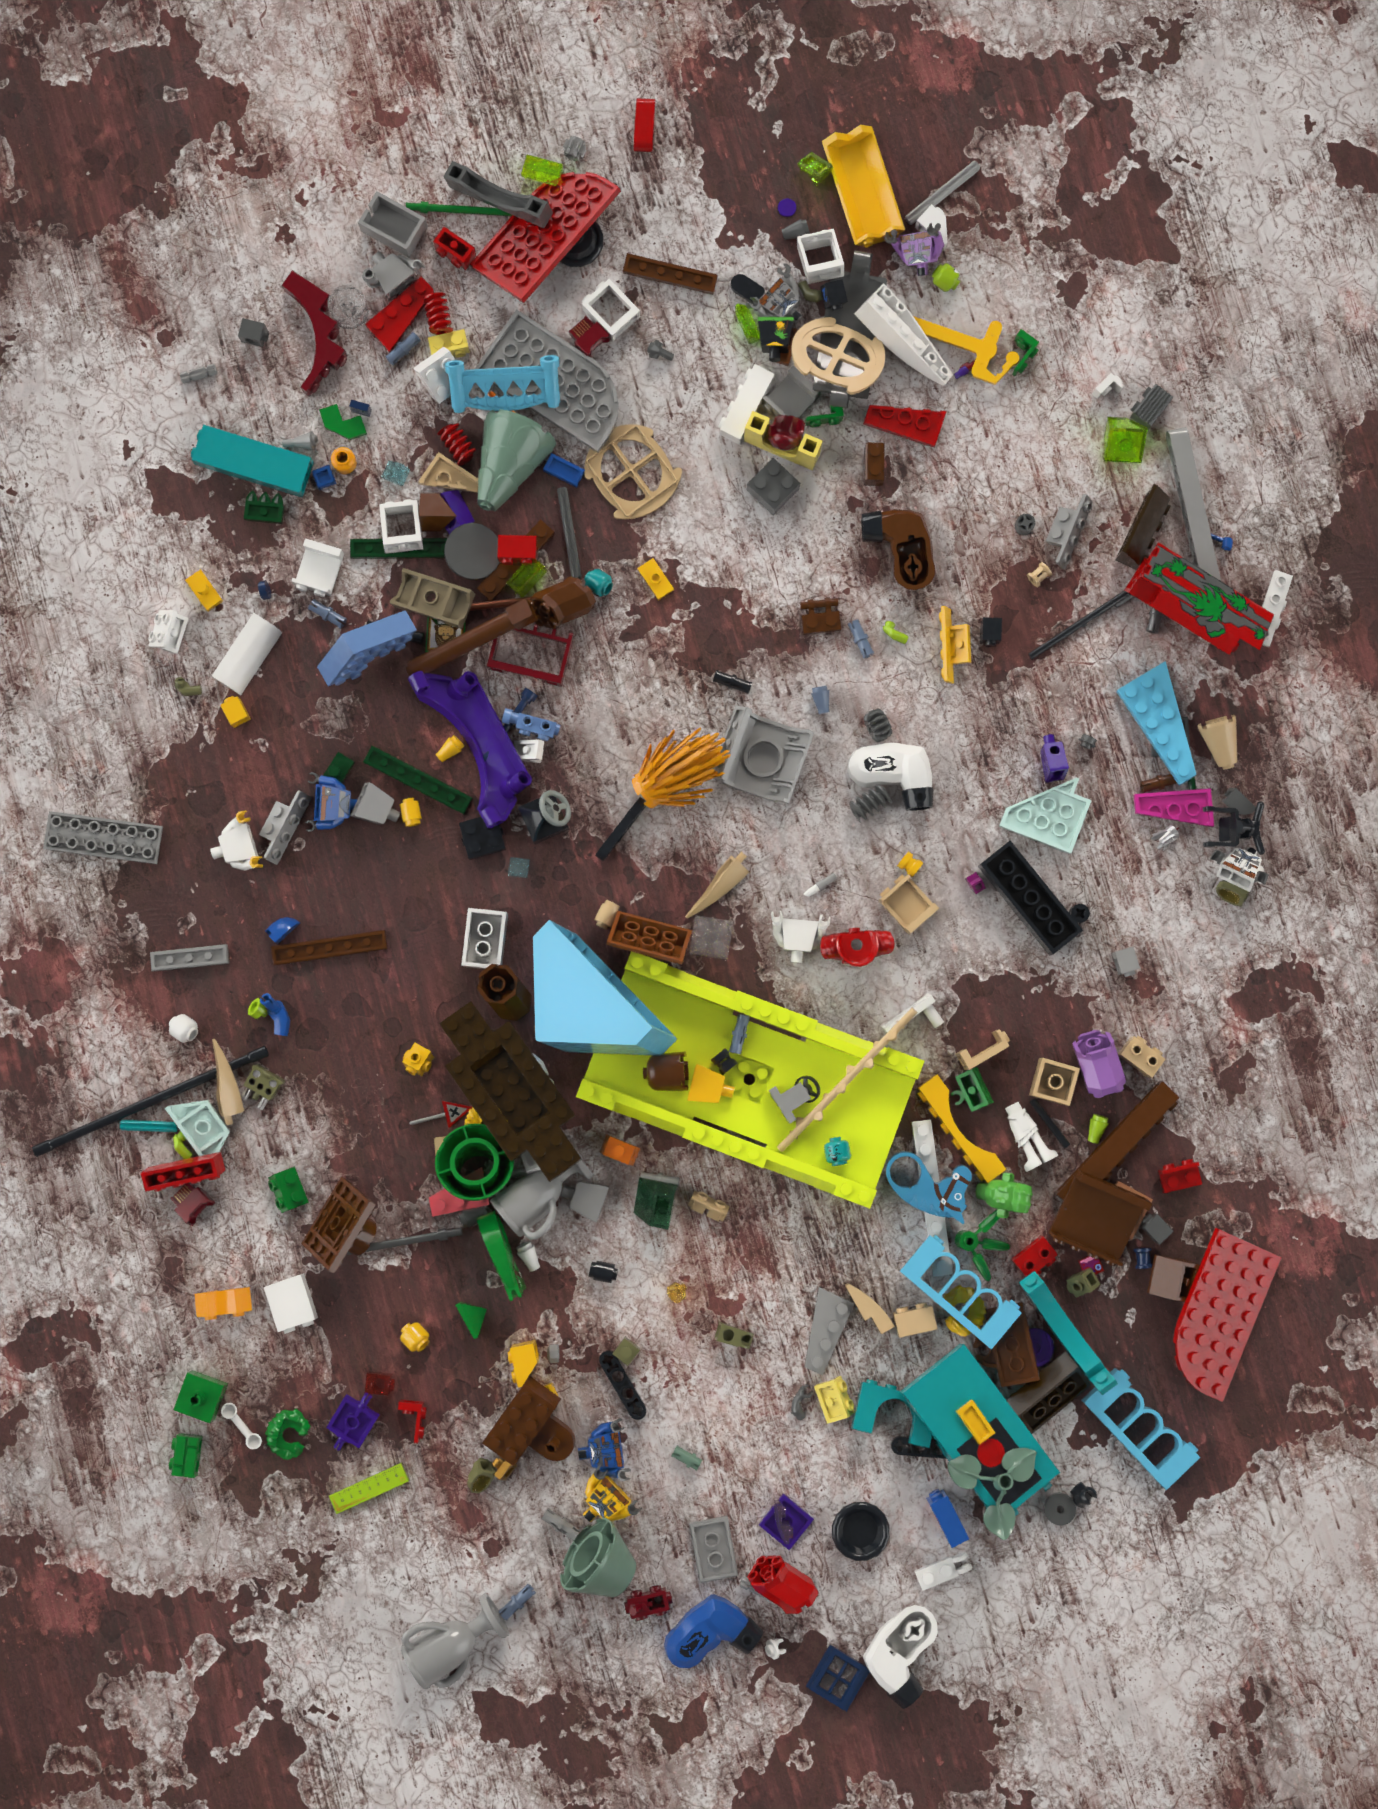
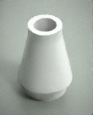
(528, 1255)

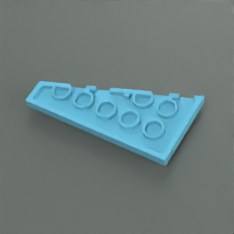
(1157, 714)

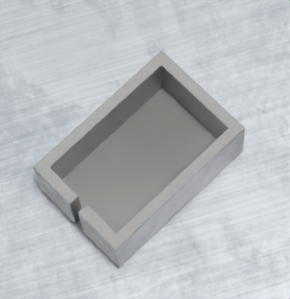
(393, 224)

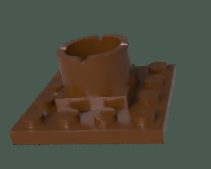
(341, 1226)

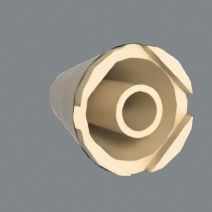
(1221, 739)

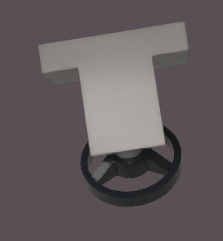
(795, 1096)

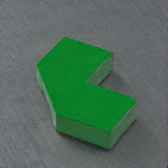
(347, 429)

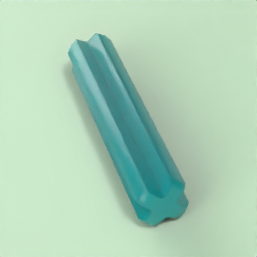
(154, 1126)

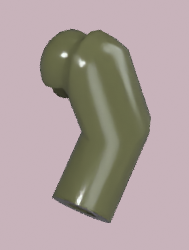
(810, 294)
(185, 689)

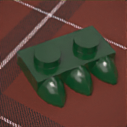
(264, 509)

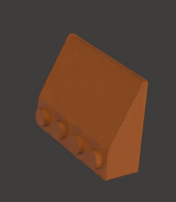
(649, 937)

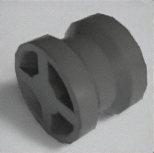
(1027, 521)

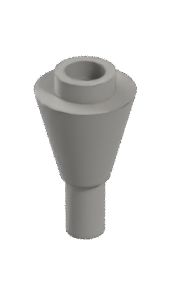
(304, 441)

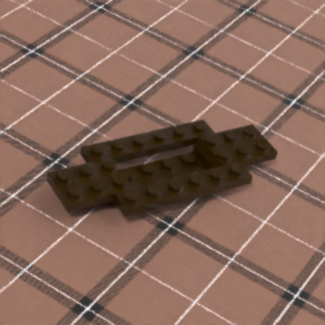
(516, 1088)

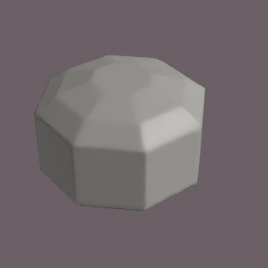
(553, 1353)

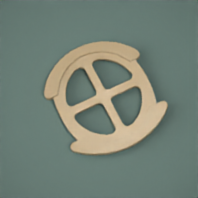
(854, 384)
(652, 500)

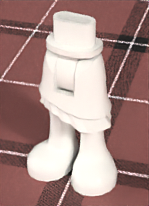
(1024, 1129)

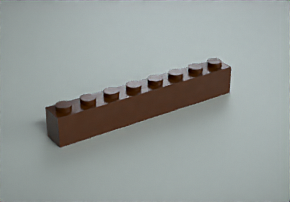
(1126, 1135)

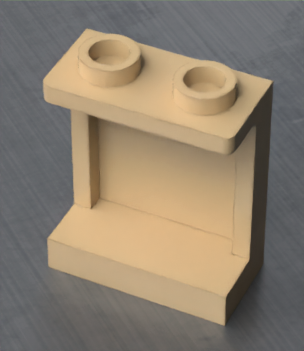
(907, 903)
(1001, 1044)

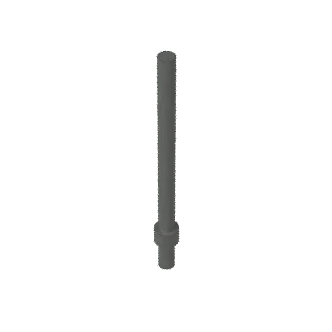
(442, 1234)

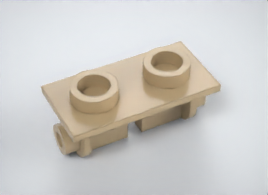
(701, 1201)

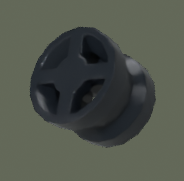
(1077, 915)

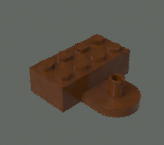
(531, 1423)

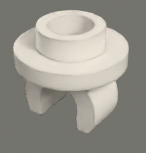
(772, 1648)

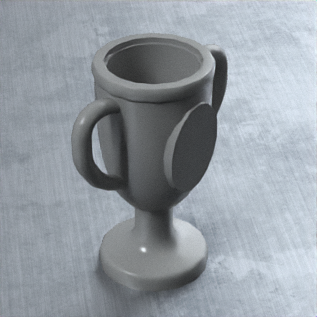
(532, 1199)
(448, 1645)

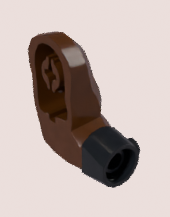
(908, 542)

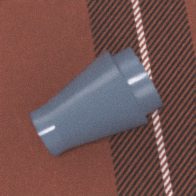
(821, 699)

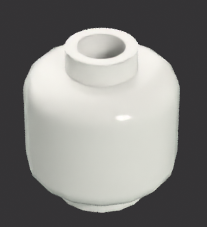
(183, 1028)

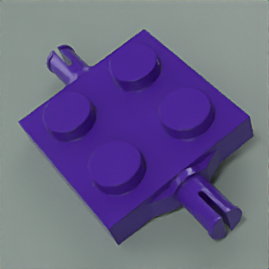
(352, 1421)

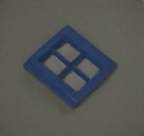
(838, 1677)

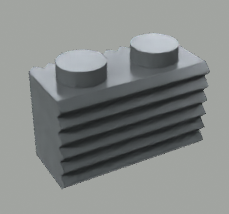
(1151, 407)

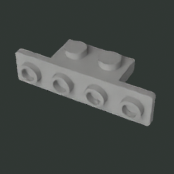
(1067, 529)
(282, 825)

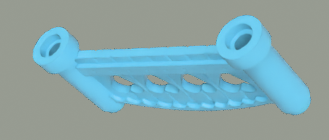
(544, 376)

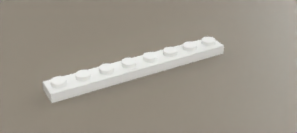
(934, 1224)

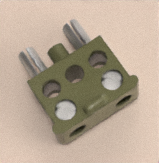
(269, 1081)

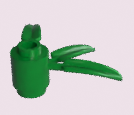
(990, 1244)

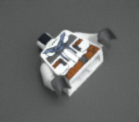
(1240, 867)

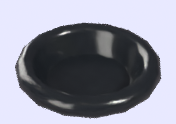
(586, 248)
(860, 1531)

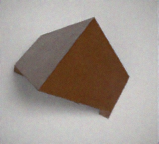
(434, 512)

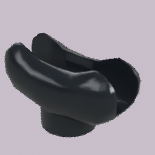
(1083, 1494)

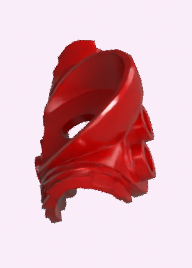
(874, 944)

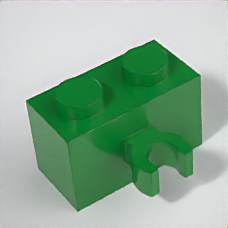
(973, 1090)

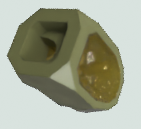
(1231, 893)
(480, 1475)

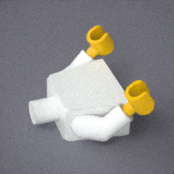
(238, 845)

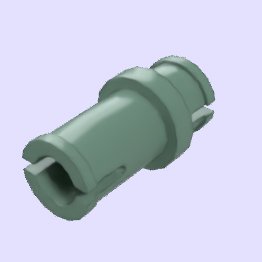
(687, 1458)

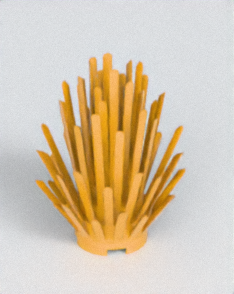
(682, 771)

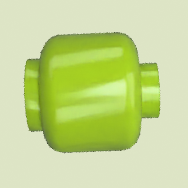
(945, 277)

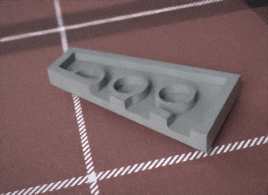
(827, 1325)

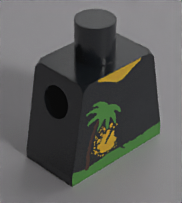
(775, 335)

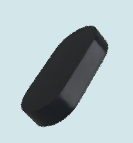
(746, 287)

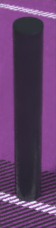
(1049, 1122)

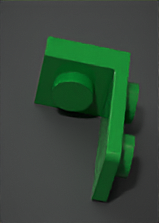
(1024, 342)
(832, 419)

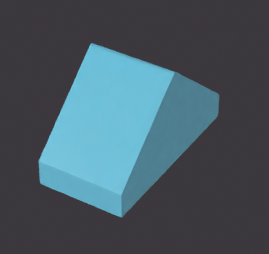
(585, 1004)

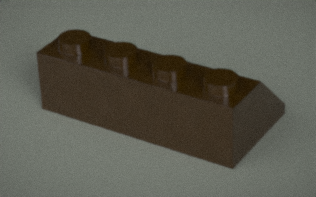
(1143, 527)
(1044, 1398)

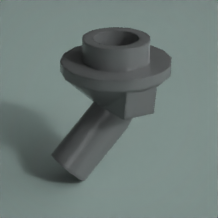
(655, 349)

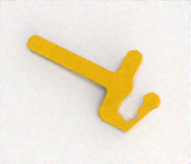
(983, 348)

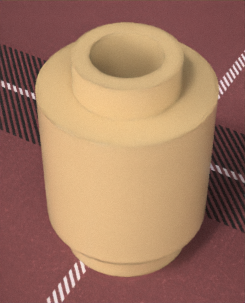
(606, 914)

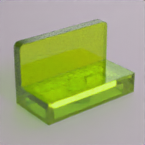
(542, 170)

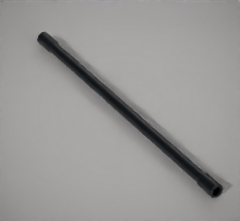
(50, 1145)

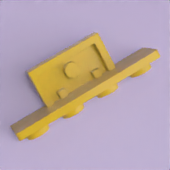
(954, 643)

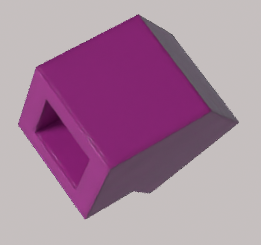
(975, 883)

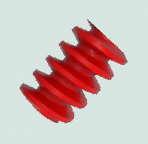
(436, 315)
(457, 443)

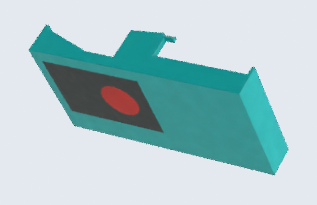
(947, 1388)

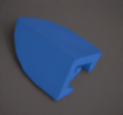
(281, 928)

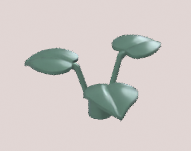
(1019, 1466)

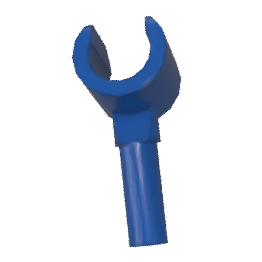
(1226, 542)

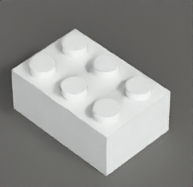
(484, 938)

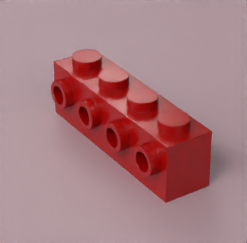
(182, 1172)

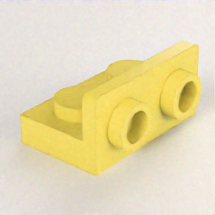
(454, 342)
(834, 1399)

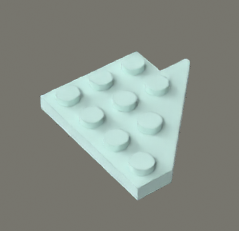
(1049, 817)

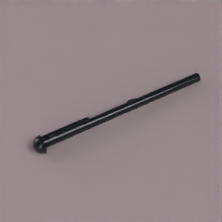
(1115, 601)

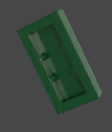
(339, 767)

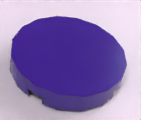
(1042, 1346)

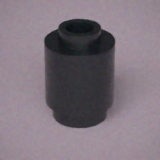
(603, 1271)

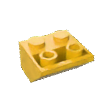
(524, 1359)

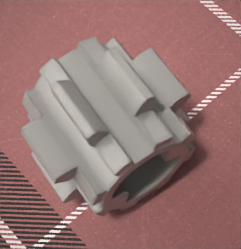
(574, 148)

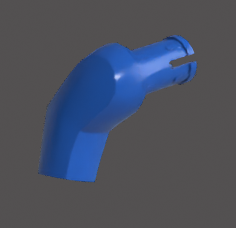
(278, 1013)

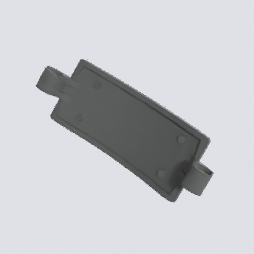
(858, 289)

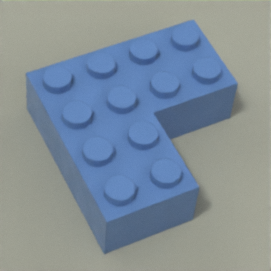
(361, 645)

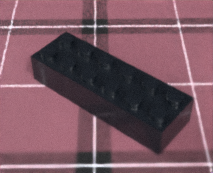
(1030, 898)

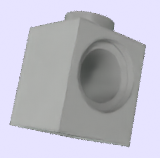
(1126, 961)

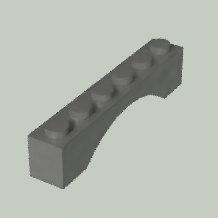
(522, 206)

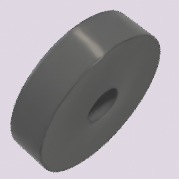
(1063, 1517)

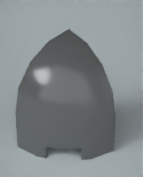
(1237, 800)

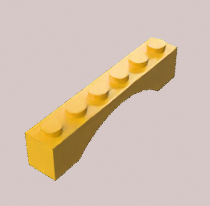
(937, 1096)

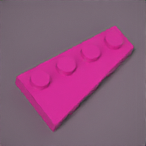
(1176, 806)

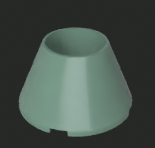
(598, 1562)

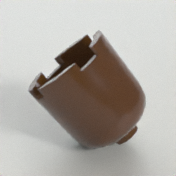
(667, 1072)

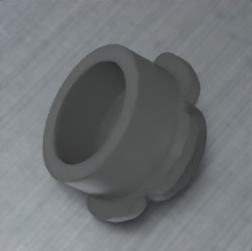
(1087, 741)

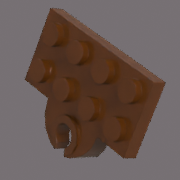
(1012, 1353)

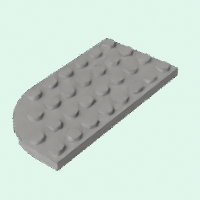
(587, 393)

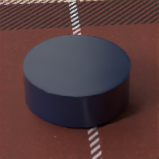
(264, 590)

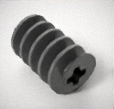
(870, 802)

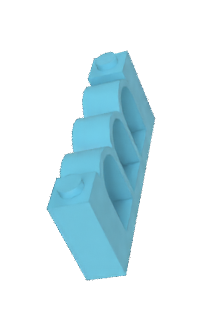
(996, 1325)
(1174, 1463)

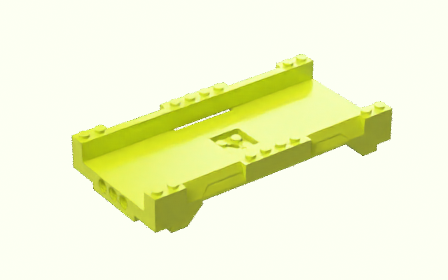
(703, 1024)

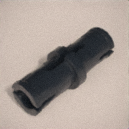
(732, 681)

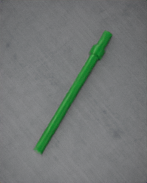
(425, 207)

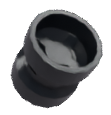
(727, 1064)

